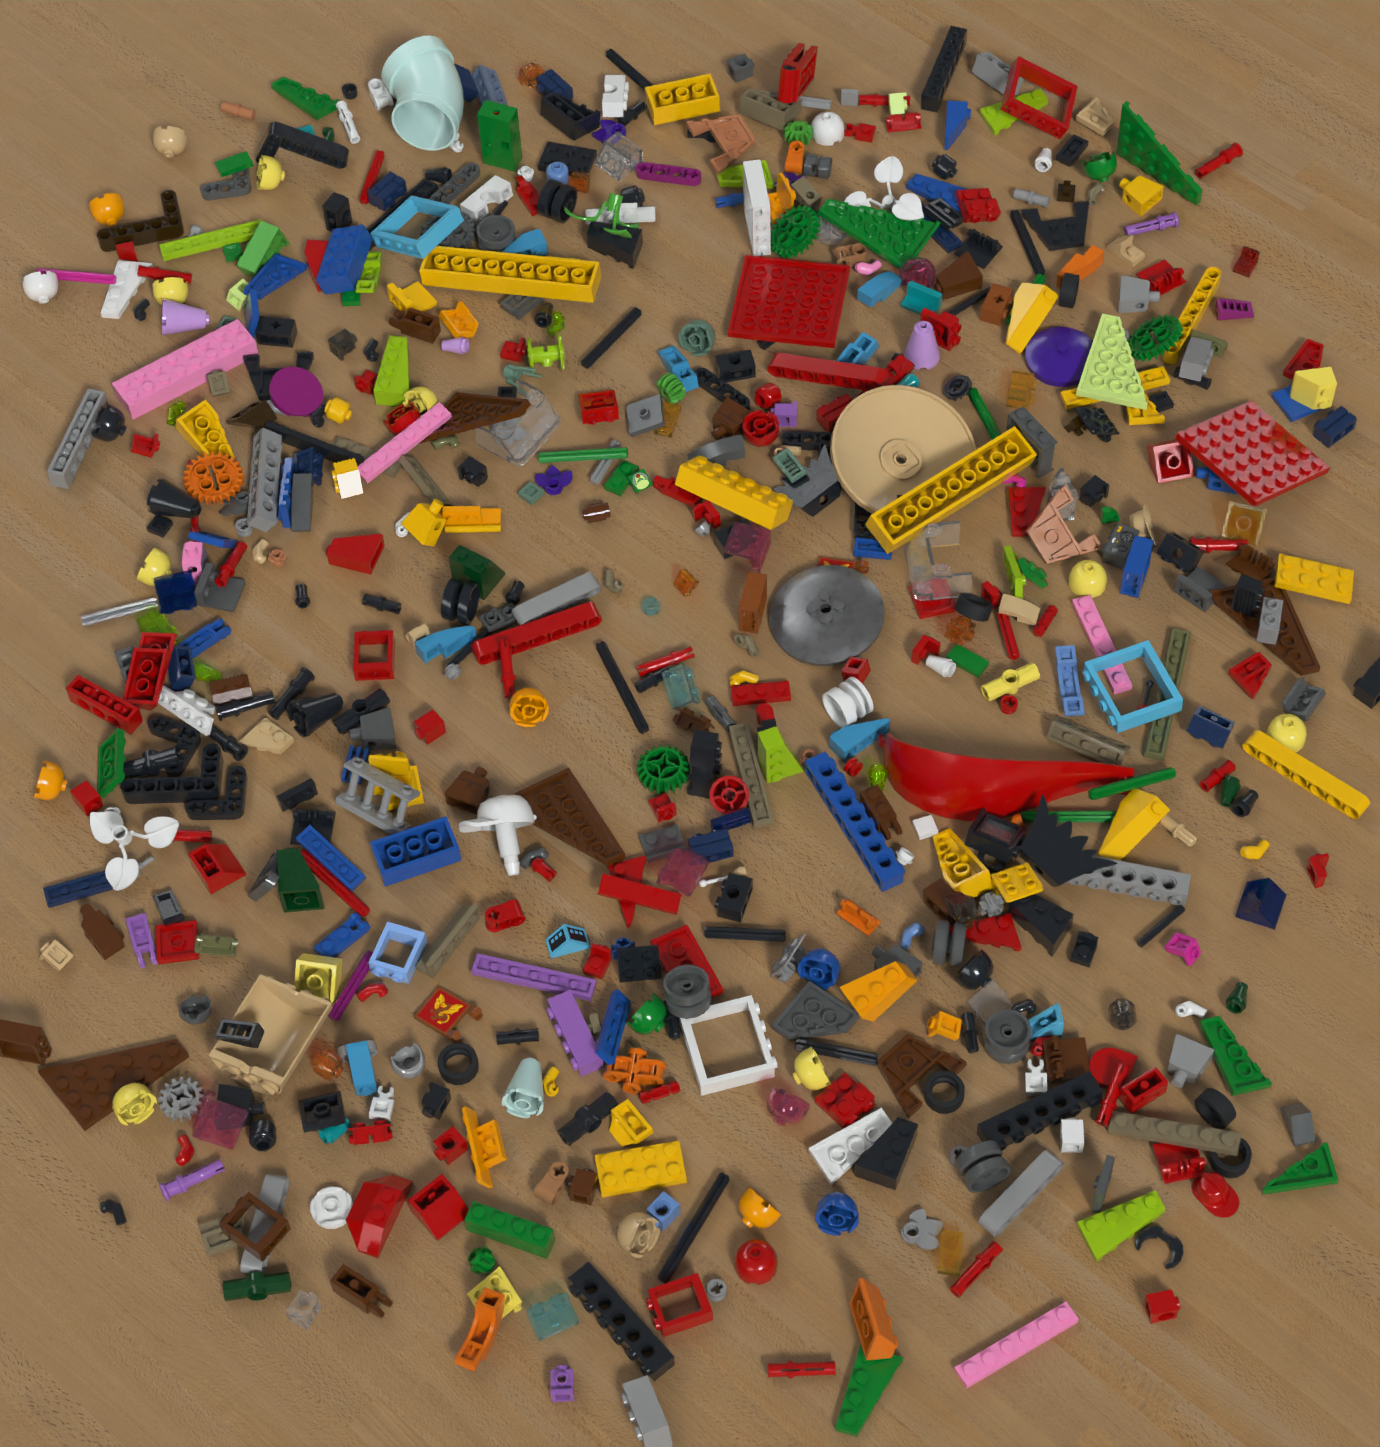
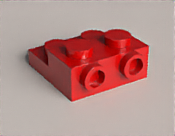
(977, 205)
(945, 328)
(598, 407)
(845, 1100)

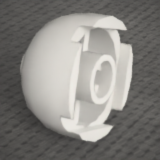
(827, 128)
(40, 287)

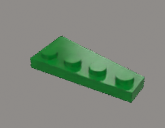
(305, 98)
(1232, 1059)
(864, 1390)

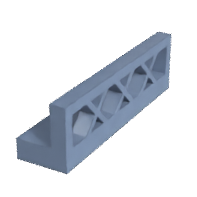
(488, 86)

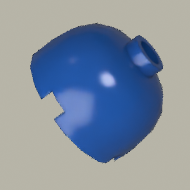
(819, 967)
(836, 1213)

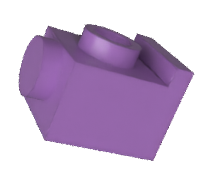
(786, 414)
(562, 1391)

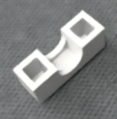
(615, 95)
(493, 191)

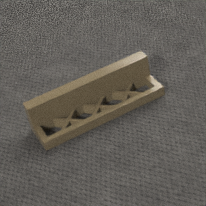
(1087, 741)
(448, 940)

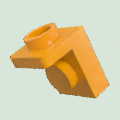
(944, 1025)

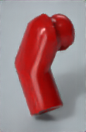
(371, 989)
(1037, 1047)
(186, 1152)

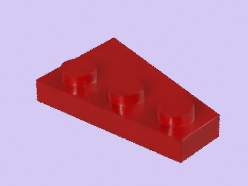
(1306, 358)
(1024, 508)

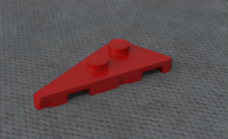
(632, 871)
(994, 931)

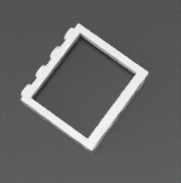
(756, 208)
(735, 1078)

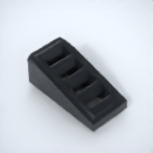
(252, 1037)

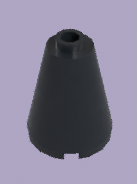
(170, 500)
(313, 712)

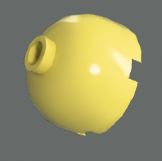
(269, 173)
(171, 289)
(422, 398)
(156, 565)
(1087, 578)
(1288, 731)
(810, 1070)
(133, 1103)

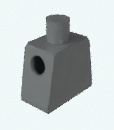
(376, 730)
(896, 954)

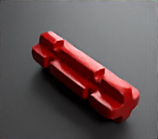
(1045, 620)
(659, 1092)

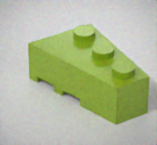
(776, 756)

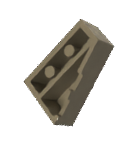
(767, 109)

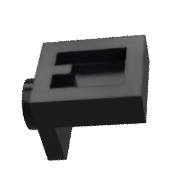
(1084, 949)

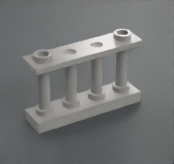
(365, 808)

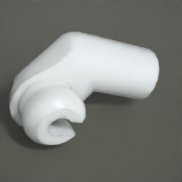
(456, 146)
(401, 531)
(1190, 1008)

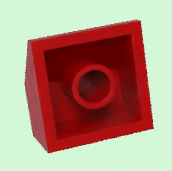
(1170, 461)

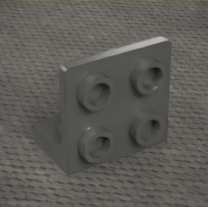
(1196, 588)
(216, 597)

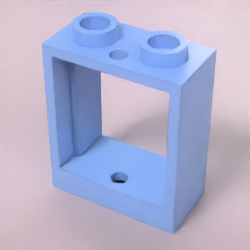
(403, 935)

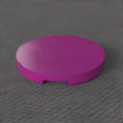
(295, 391)

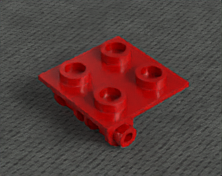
(1162, 277)
(1178, 1162)

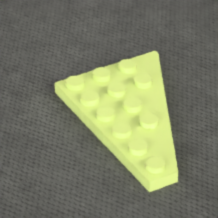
(1111, 368)

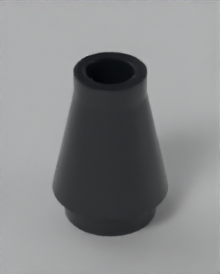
(439, 175)
(544, 315)
(1243, 805)

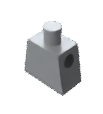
(1135, 295)
(1188, 1060)

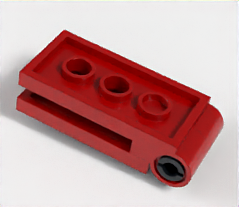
(796, 73)

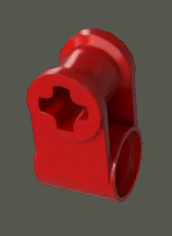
(505, 915)

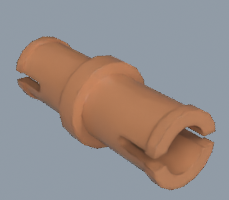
(237, 110)

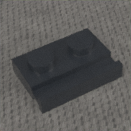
(944, 213)

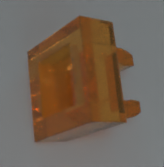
(580, 181)
(685, 582)

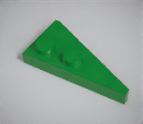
(1313, 1171)

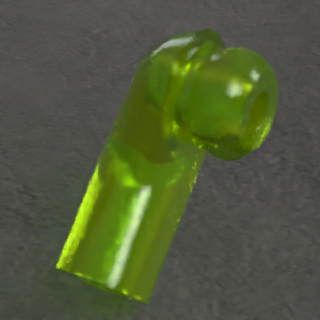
(559, 323)

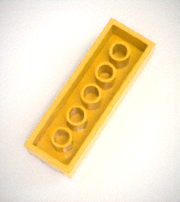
(734, 492)

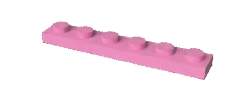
(403, 442)
(1100, 642)
(1016, 1345)

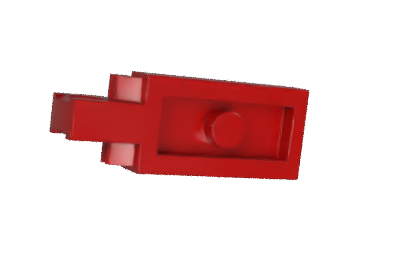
(527, 194)
(668, 488)

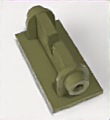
(1218, 344)
(216, 945)

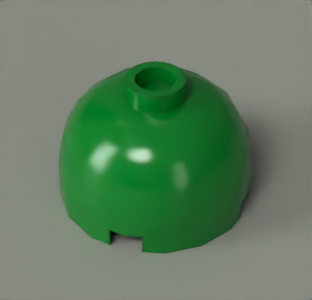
(1100, 166)
(649, 1017)

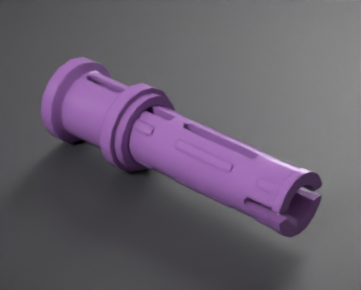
(1172, 220)
(182, 1183)

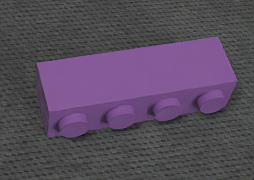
(574, 1032)

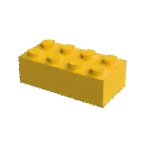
(682, 99)

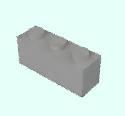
(994, 72)
(1196, 359)

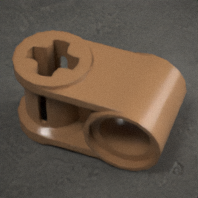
(851, 254)
(552, 1186)

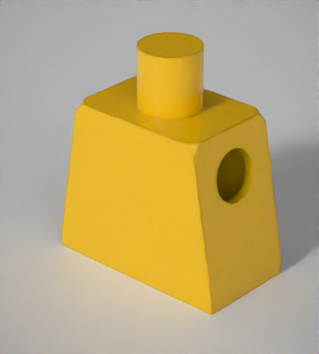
(1141, 194)
(425, 522)

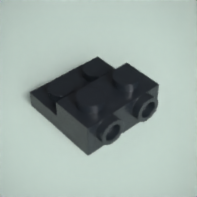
(322, 1111)

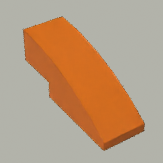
(1082, 264)

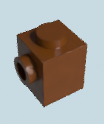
(583, 1186)

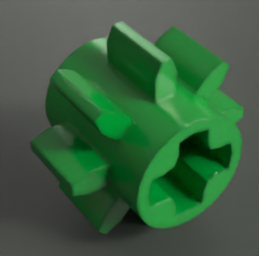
(481, 1260)

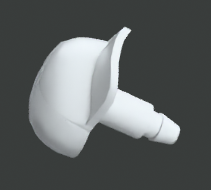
(503, 815)

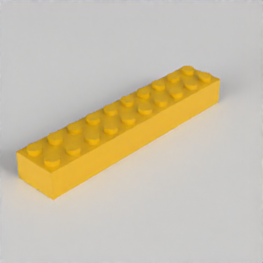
(511, 273)
(951, 489)

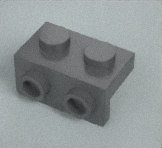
(1302, 699)

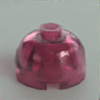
(918, 270)
(786, 1107)

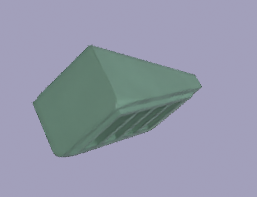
(784, 456)

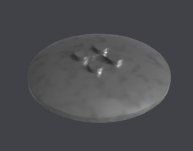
(833, 636)

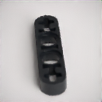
(722, 389)

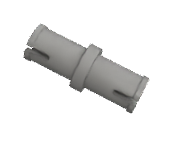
(1031, 197)

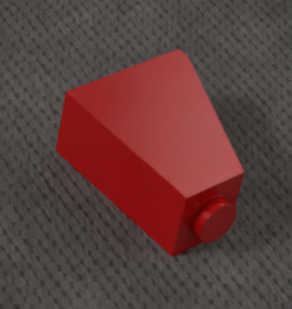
(356, 552)

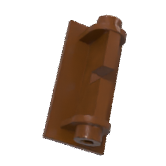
(686, 718)

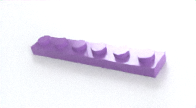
(533, 977)

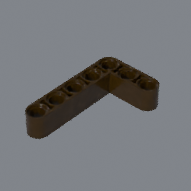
(148, 230)

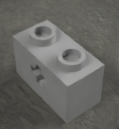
(1269, 620)

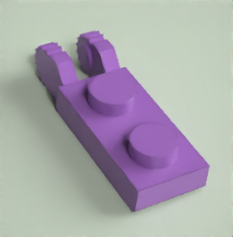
(141, 938)

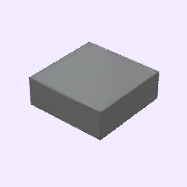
(849, 97)

